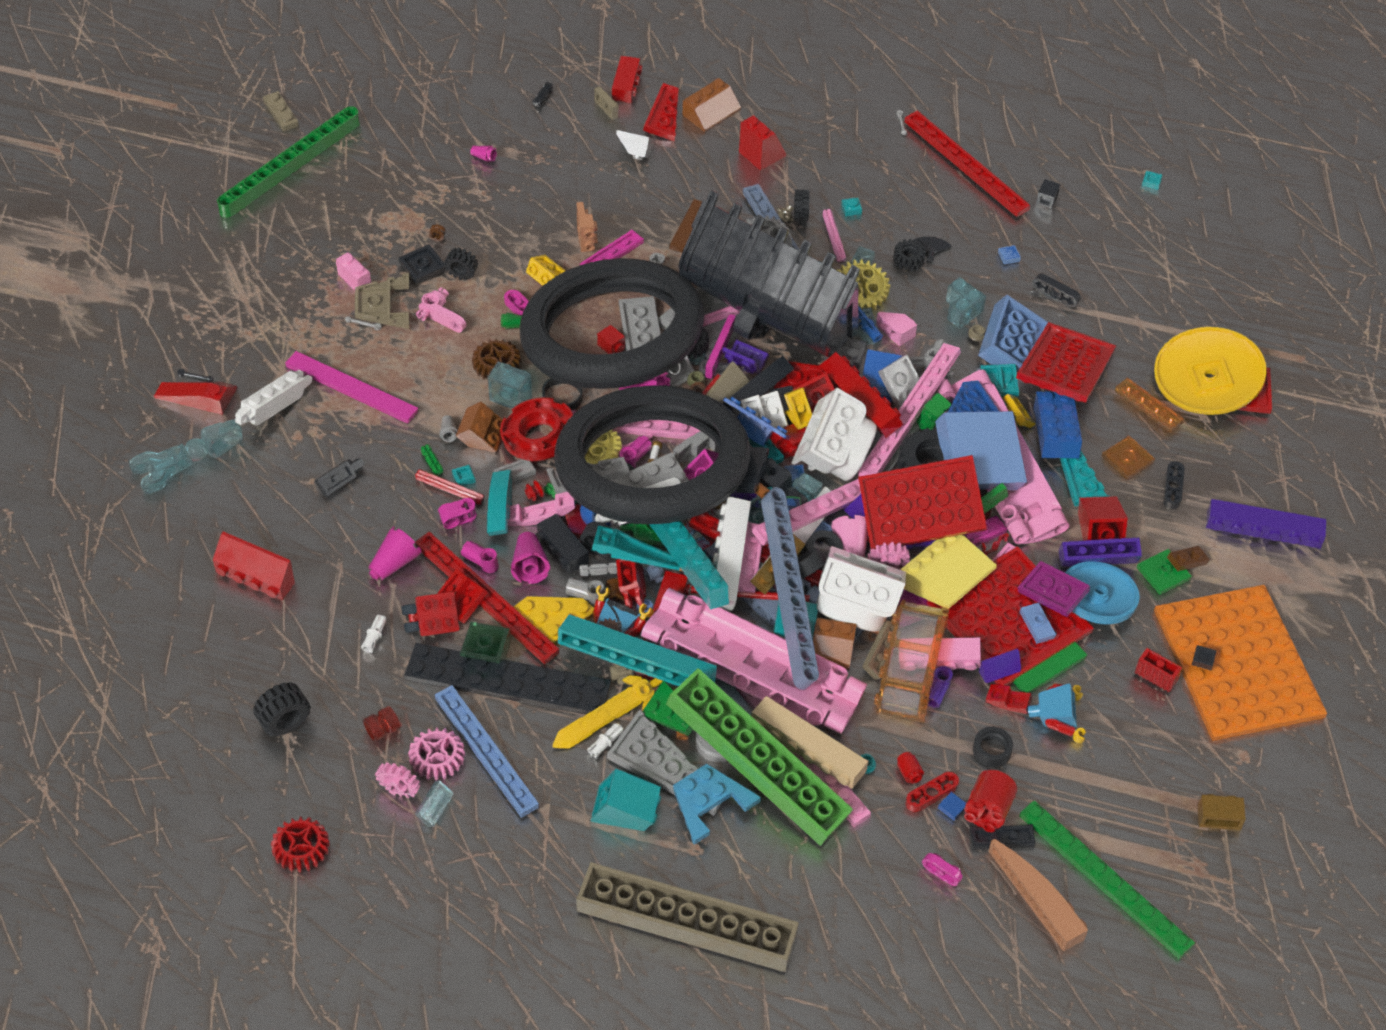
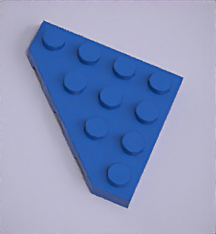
(972, 398)

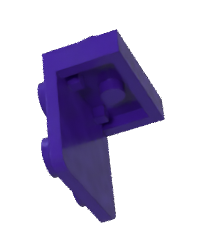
(746, 356)

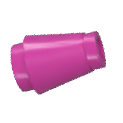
(485, 153)

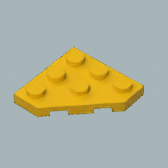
(550, 612)

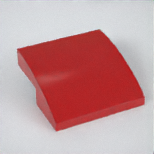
(466, 593)

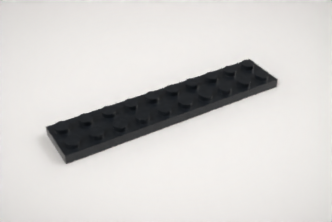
(507, 680)

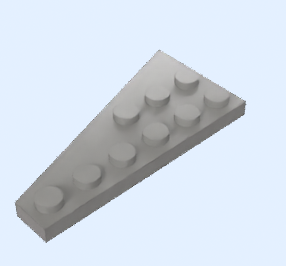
(651, 755)

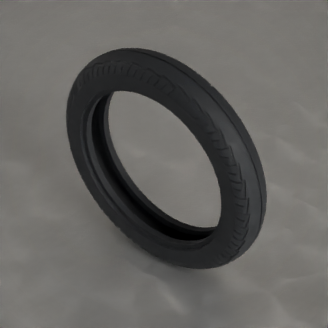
(620, 368)
(652, 504)

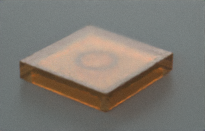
(1128, 457)

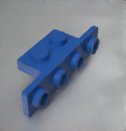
(756, 428)

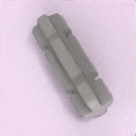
(598, 569)

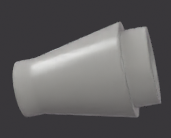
(448, 429)

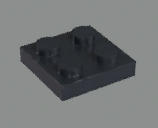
(422, 264)

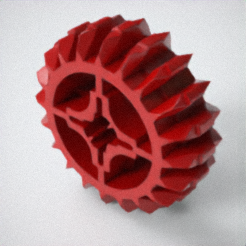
(299, 836)

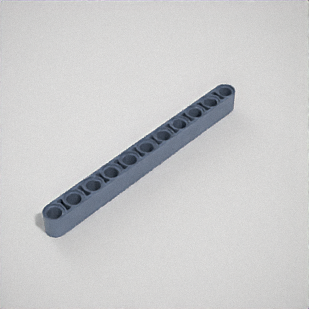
(789, 589)

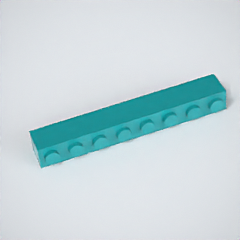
(693, 563)
(630, 651)

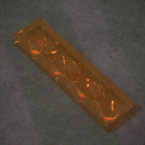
(1149, 405)

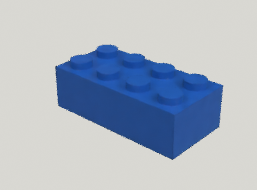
(1057, 425)

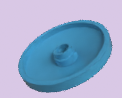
(1111, 595)

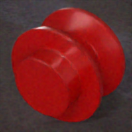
(534, 490)

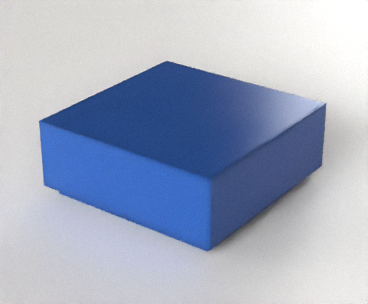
(952, 806)

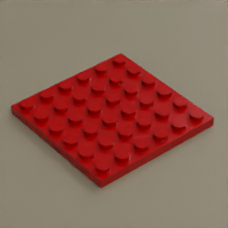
(994, 616)

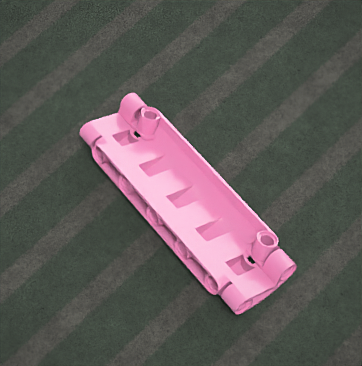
(1032, 500)
(753, 659)

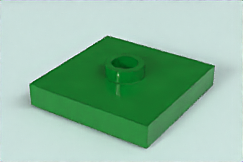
(1162, 573)

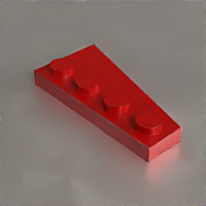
(663, 113)

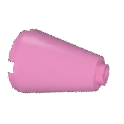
(852, 533)

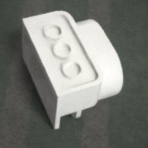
(837, 436)
(859, 590)

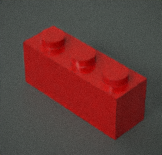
(626, 79)

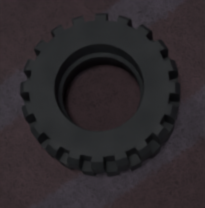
(919, 447)

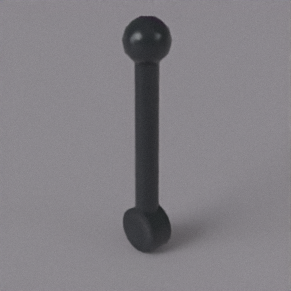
(181, 373)

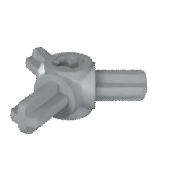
(927, 357)

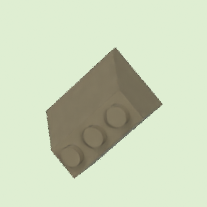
(728, 383)

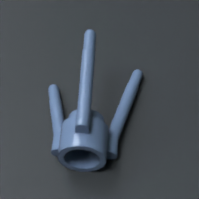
(654, 573)

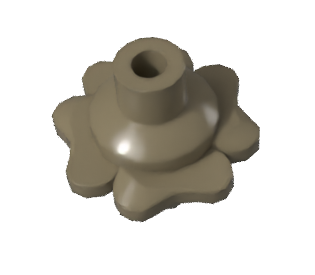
(785, 213)

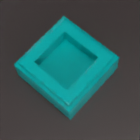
(1152, 180)
(463, 475)

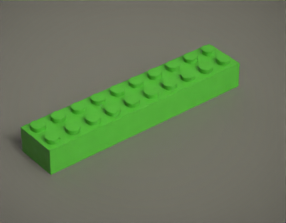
(759, 756)

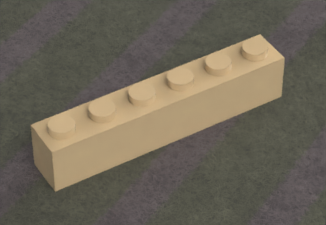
(810, 743)

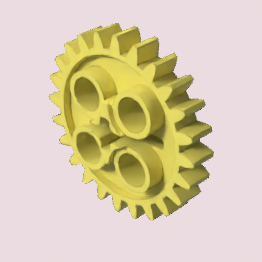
(876, 283)
(605, 447)

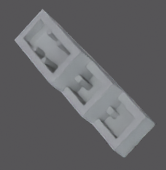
(693, 445)

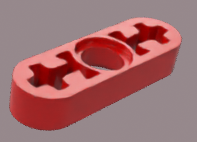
(927, 799)

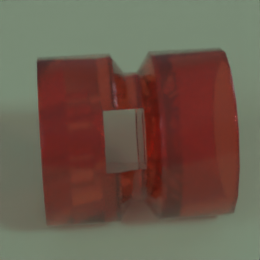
(378, 725)

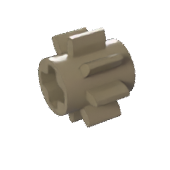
(619, 672)

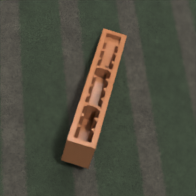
(1042, 897)

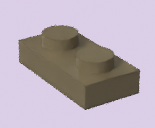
(606, 103)

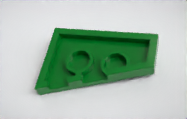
(661, 713)

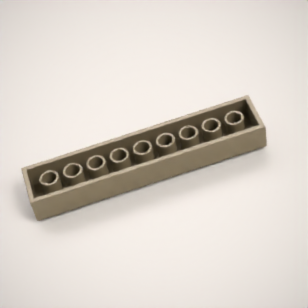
(687, 916)

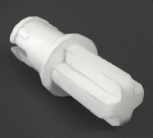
(374, 634)
(605, 740)

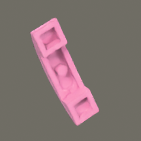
(536, 513)

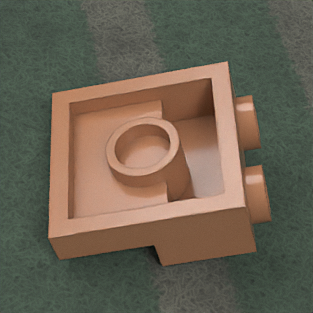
(586, 229)

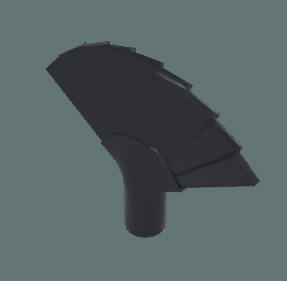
(932, 245)

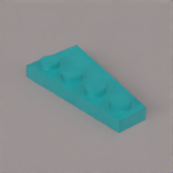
(1081, 479)

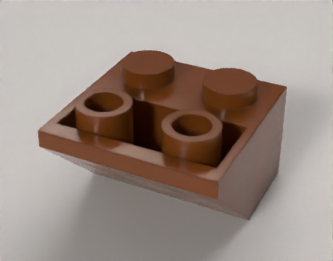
(480, 428)

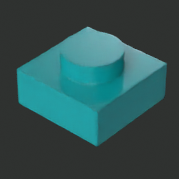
(851, 206)

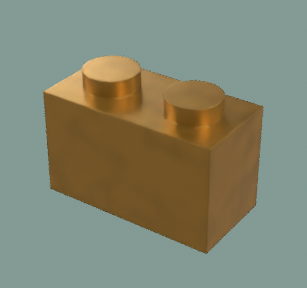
(1221, 812)

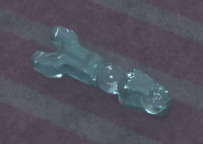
(161, 466)

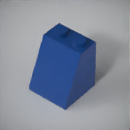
(874, 362)

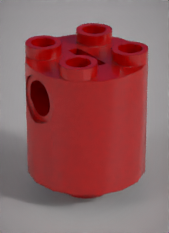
(990, 800)

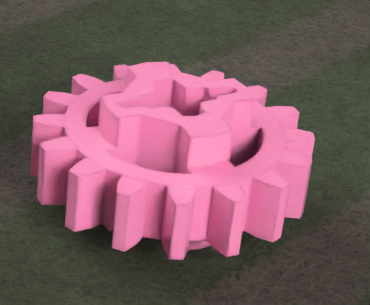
(890, 555)
(397, 780)

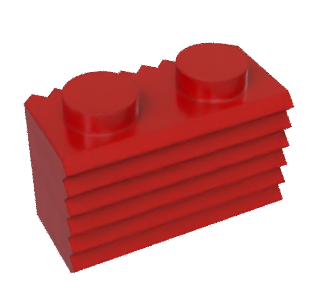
(1158, 669)

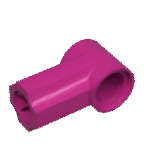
(636, 450)
(483, 557)

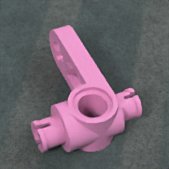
(433, 308)

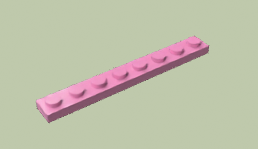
(816, 509)

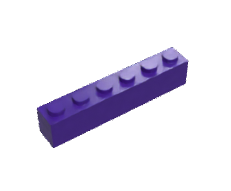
(1266, 523)

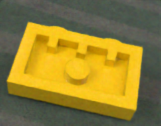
(543, 269)

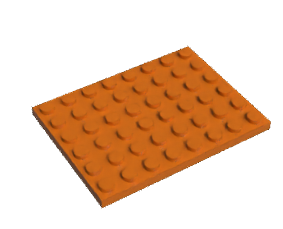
(1256, 668)

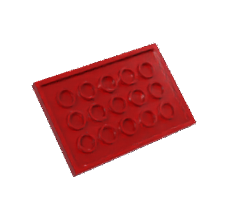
(1066, 362)
(922, 502)

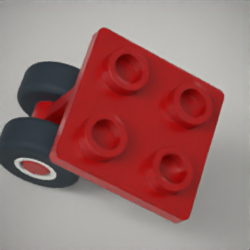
(432, 614)

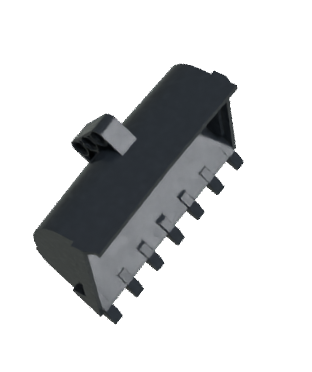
(770, 280)

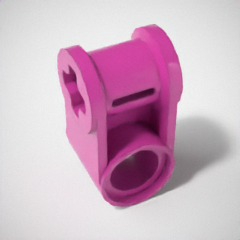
(456, 514)

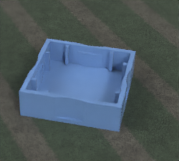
(991, 441)

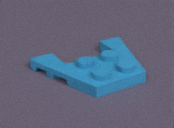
(703, 792)

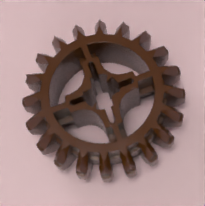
(488, 354)

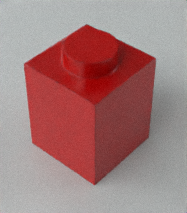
(611, 340)

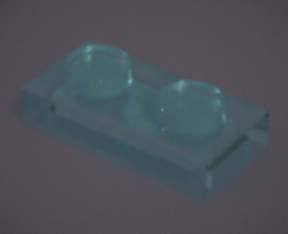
(434, 803)

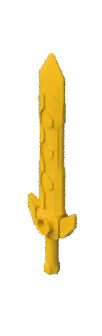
(613, 709)

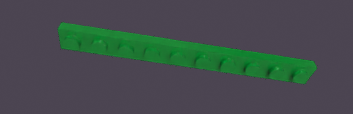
(1107, 880)

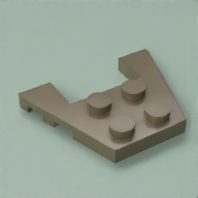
(374, 302)

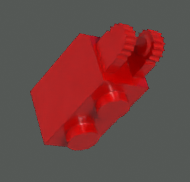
(631, 582)

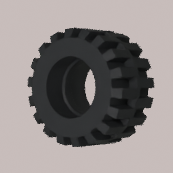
(281, 709)

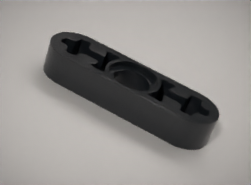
(1047, 284)
(1168, 490)

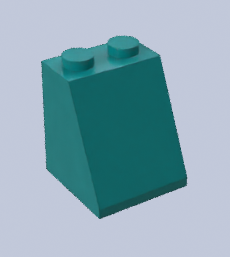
(626, 802)

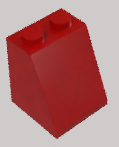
(759, 143)
(1102, 518)

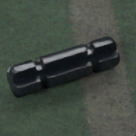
(542, 94)

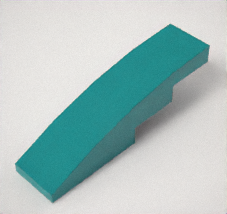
(499, 502)

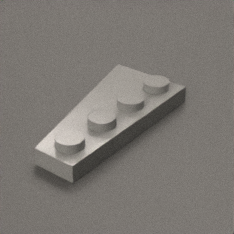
(607, 468)

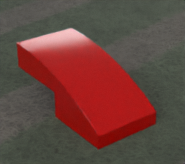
(1007, 699)

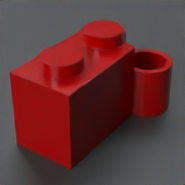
(788, 447)

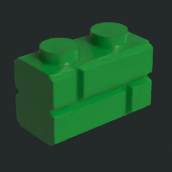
(932, 411)

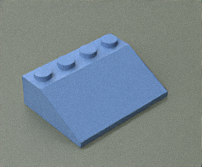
(1010, 333)

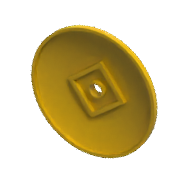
(1226, 354)

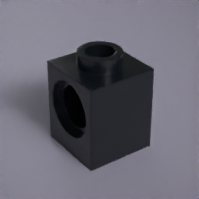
(1048, 194)

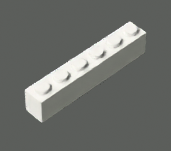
(731, 544)

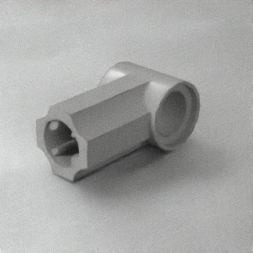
(584, 589)

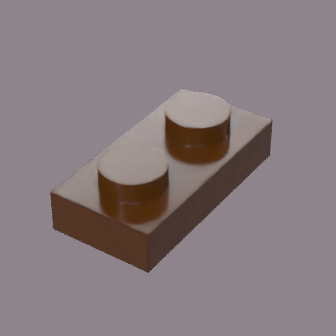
(1188, 558)

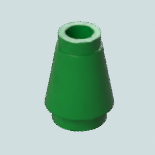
(510, 320)

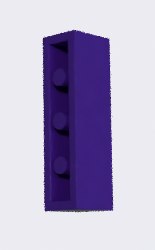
(1105, 551)

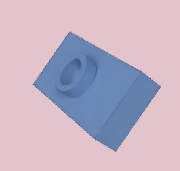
(1037, 623)

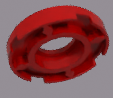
(530, 414)

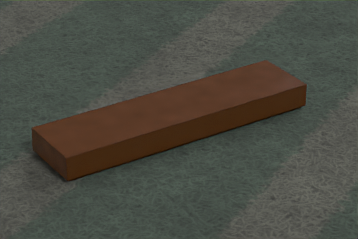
(685, 229)

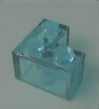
(964, 301)

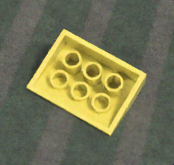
(947, 570)

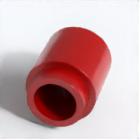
(910, 767)

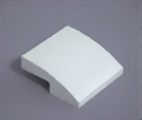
(769, 407)

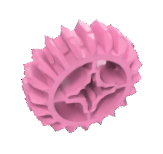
(437, 760)

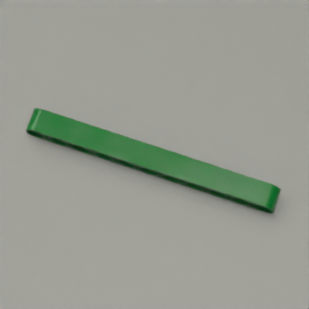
(288, 162)

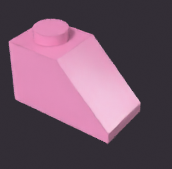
(896, 326)

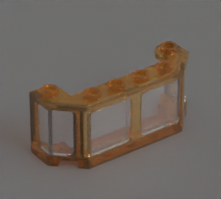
(911, 661)

